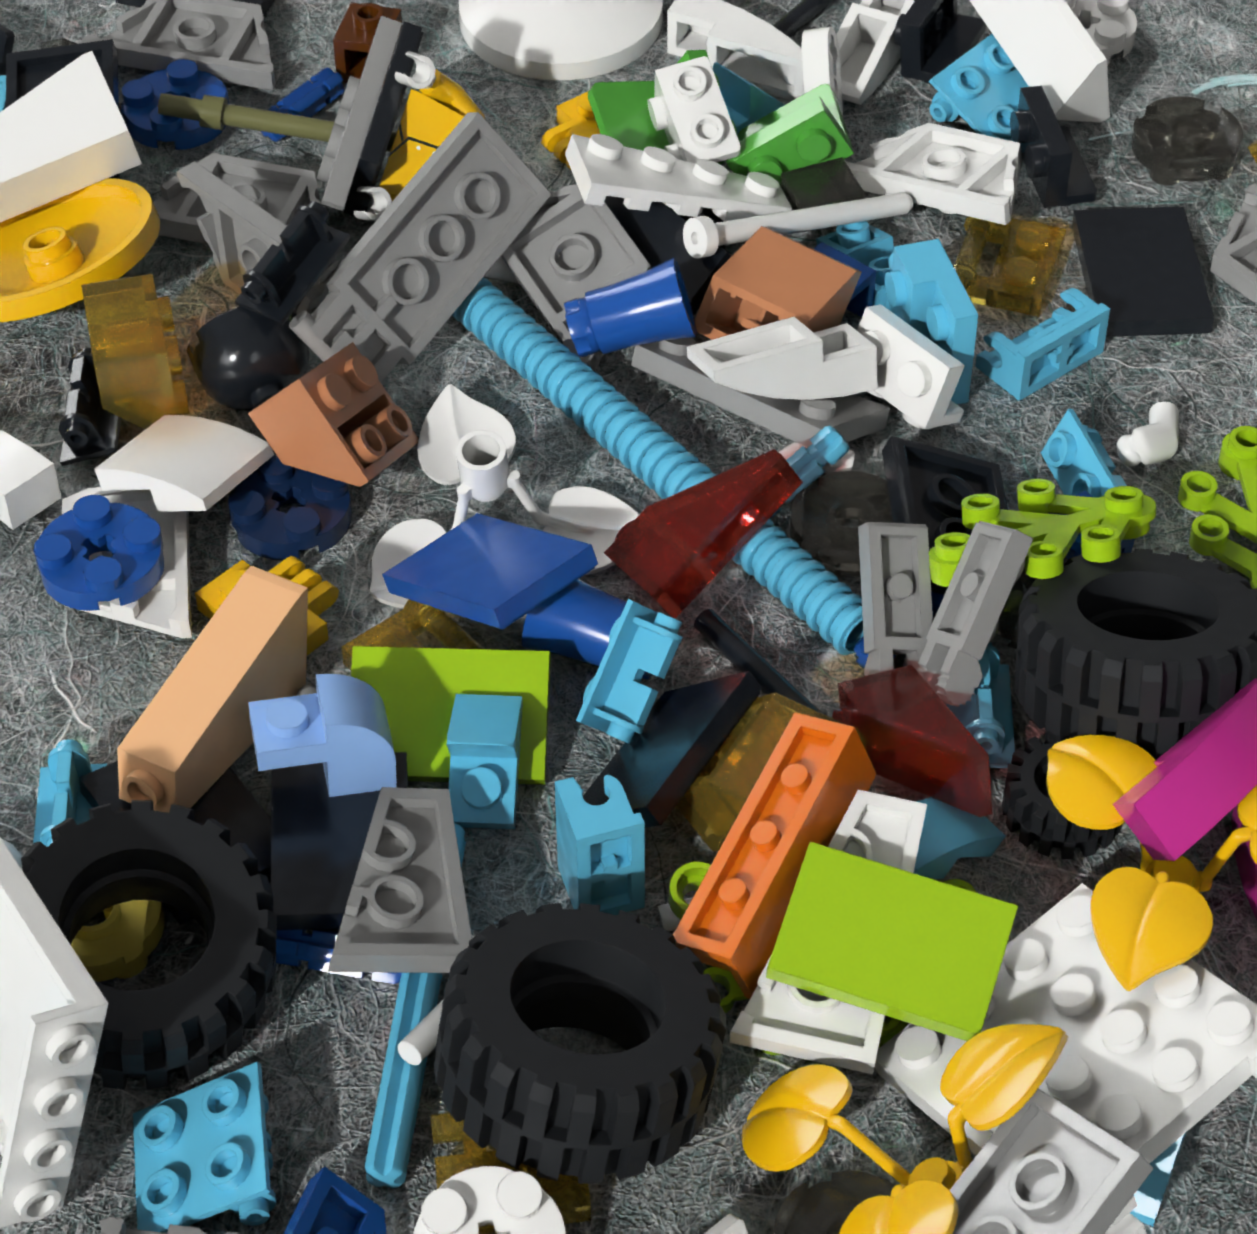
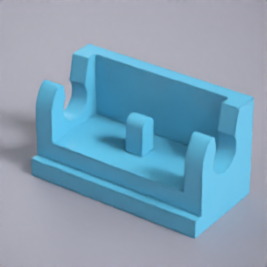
(1047, 349)
(600, 848)

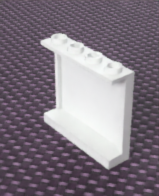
(47, 1050)

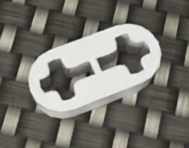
(821, 61)

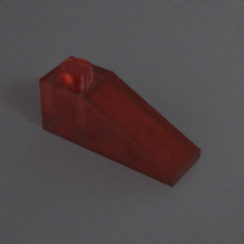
(694, 533)
(917, 738)

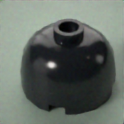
(247, 358)

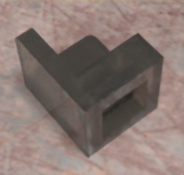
(821, 185)

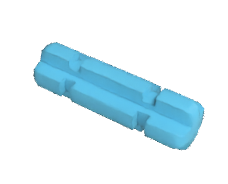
(808, 463)

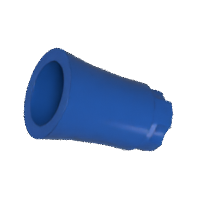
(632, 312)
(574, 623)

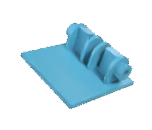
(980, 89)
(205, 1154)

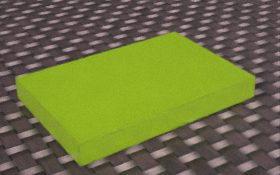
(421, 692)
(892, 942)

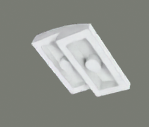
(185, 462)

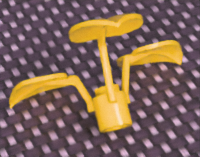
(1148, 914)
(985, 1082)

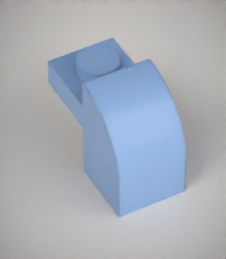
(336, 726)

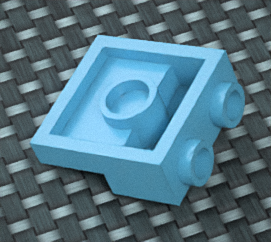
(933, 301)

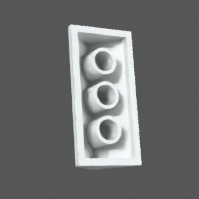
(1054, 52)

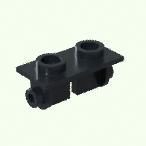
(294, 266)
(86, 427)

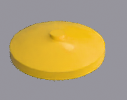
(72, 243)

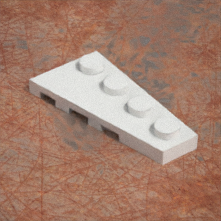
(610, 169)
(816, 1026)

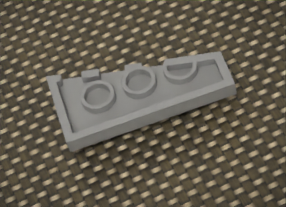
(791, 418)

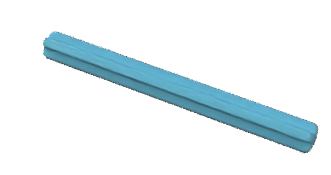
(400, 1081)

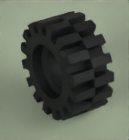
(1035, 813)

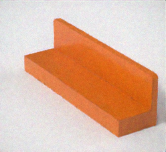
(753, 876)

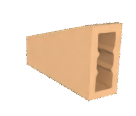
(201, 713)

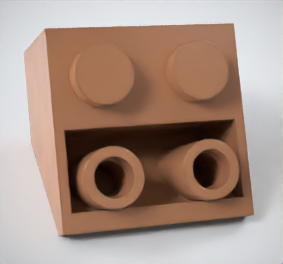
(775, 281)
(336, 421)

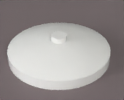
(560, 36)

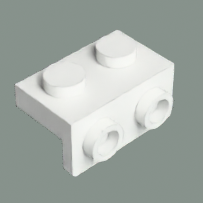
(693, 112)
(912, 370)

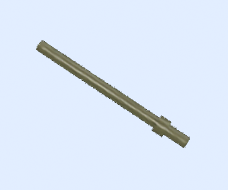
(216, 113)

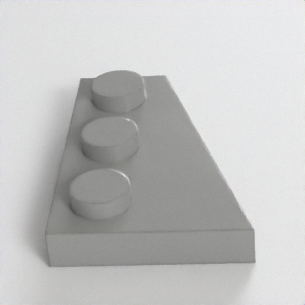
(408, 890)

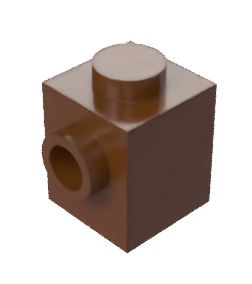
(356, 36)

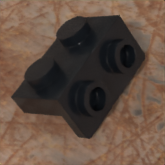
(934, 37)
(1049, 152)

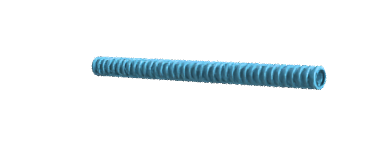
(656, 458)

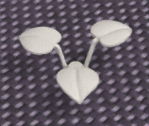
(473, 447)

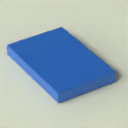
(490, 570)

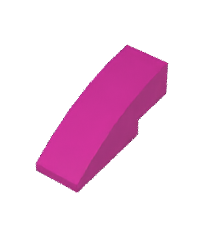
(1196, 780)

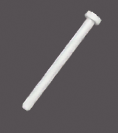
(704, 236)

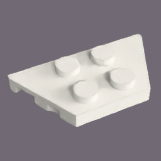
(945, 171)
(169, 602)

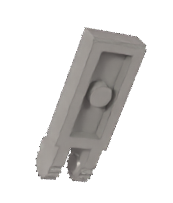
(894, 593)
(972, 610)

